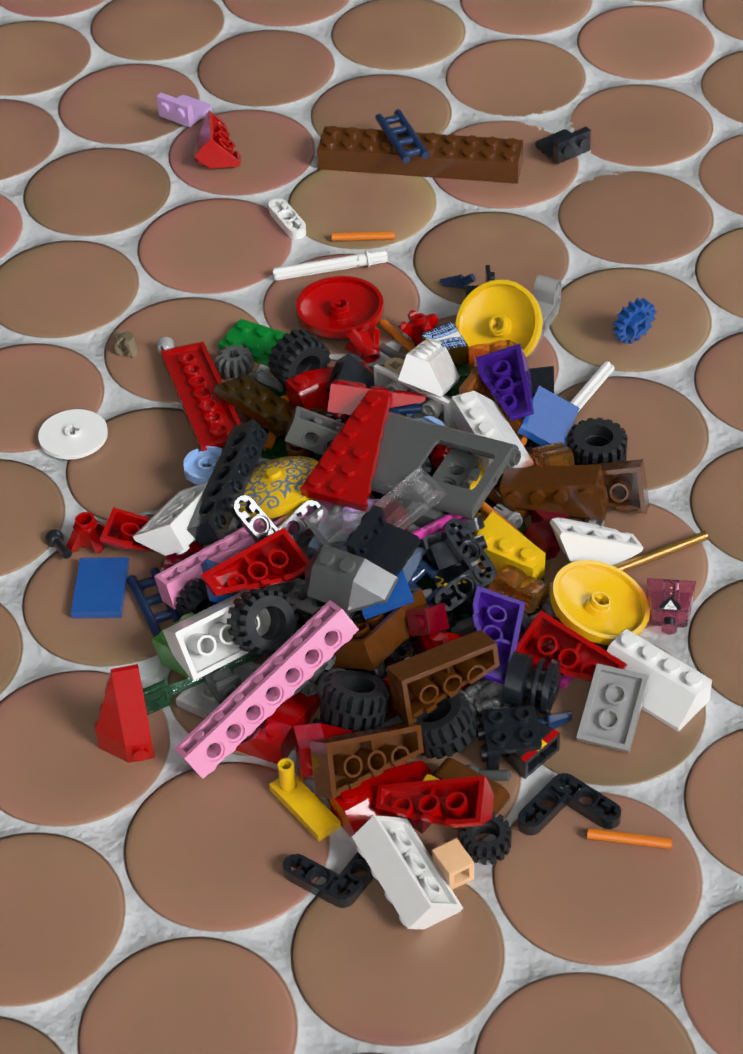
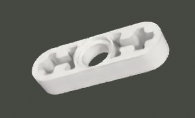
(287, 212)

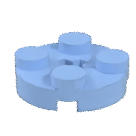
(196, 463)

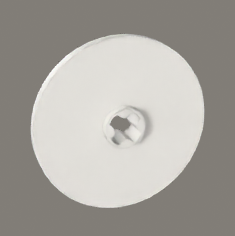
(73, 434)

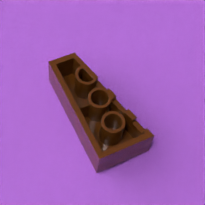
(558, 489)
(440, 672)
(354, 757)

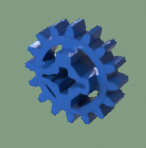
(634, 320)

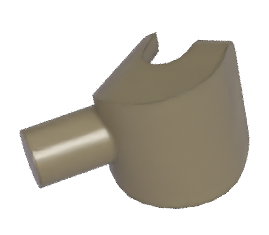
(125, 343)

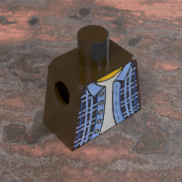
(452, 340)

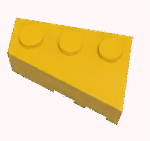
(510, 547)

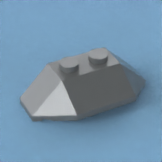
(346, 579)

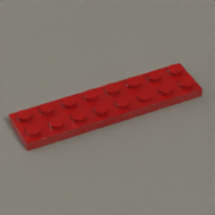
(194, 382)

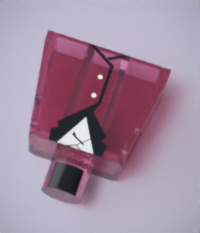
(670, 603)

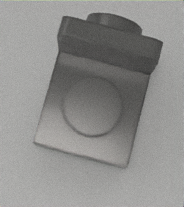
(222, 683)

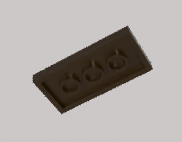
(257, 403)

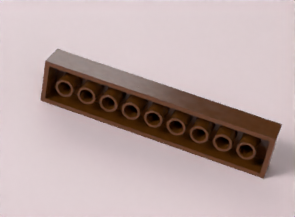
(449, 155)

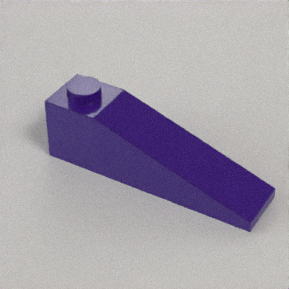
(509, 380)
(501, 620)

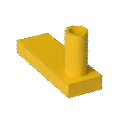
(303, 802)

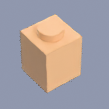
(454, 863)

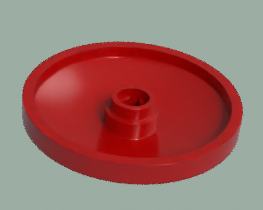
(337, 304)

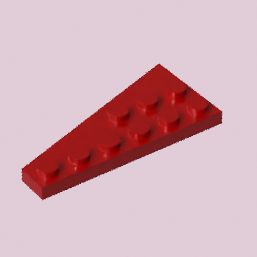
(351, 460)

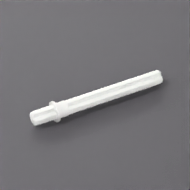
(329, 265)
(593, 384)

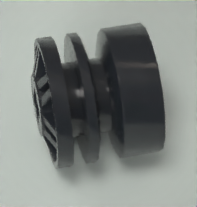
(532, 682)

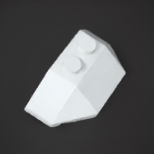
(594, 542)

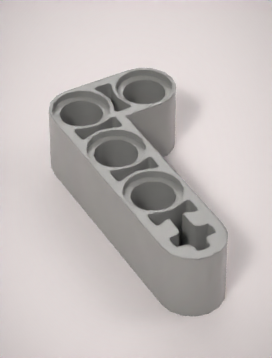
(548, 294)

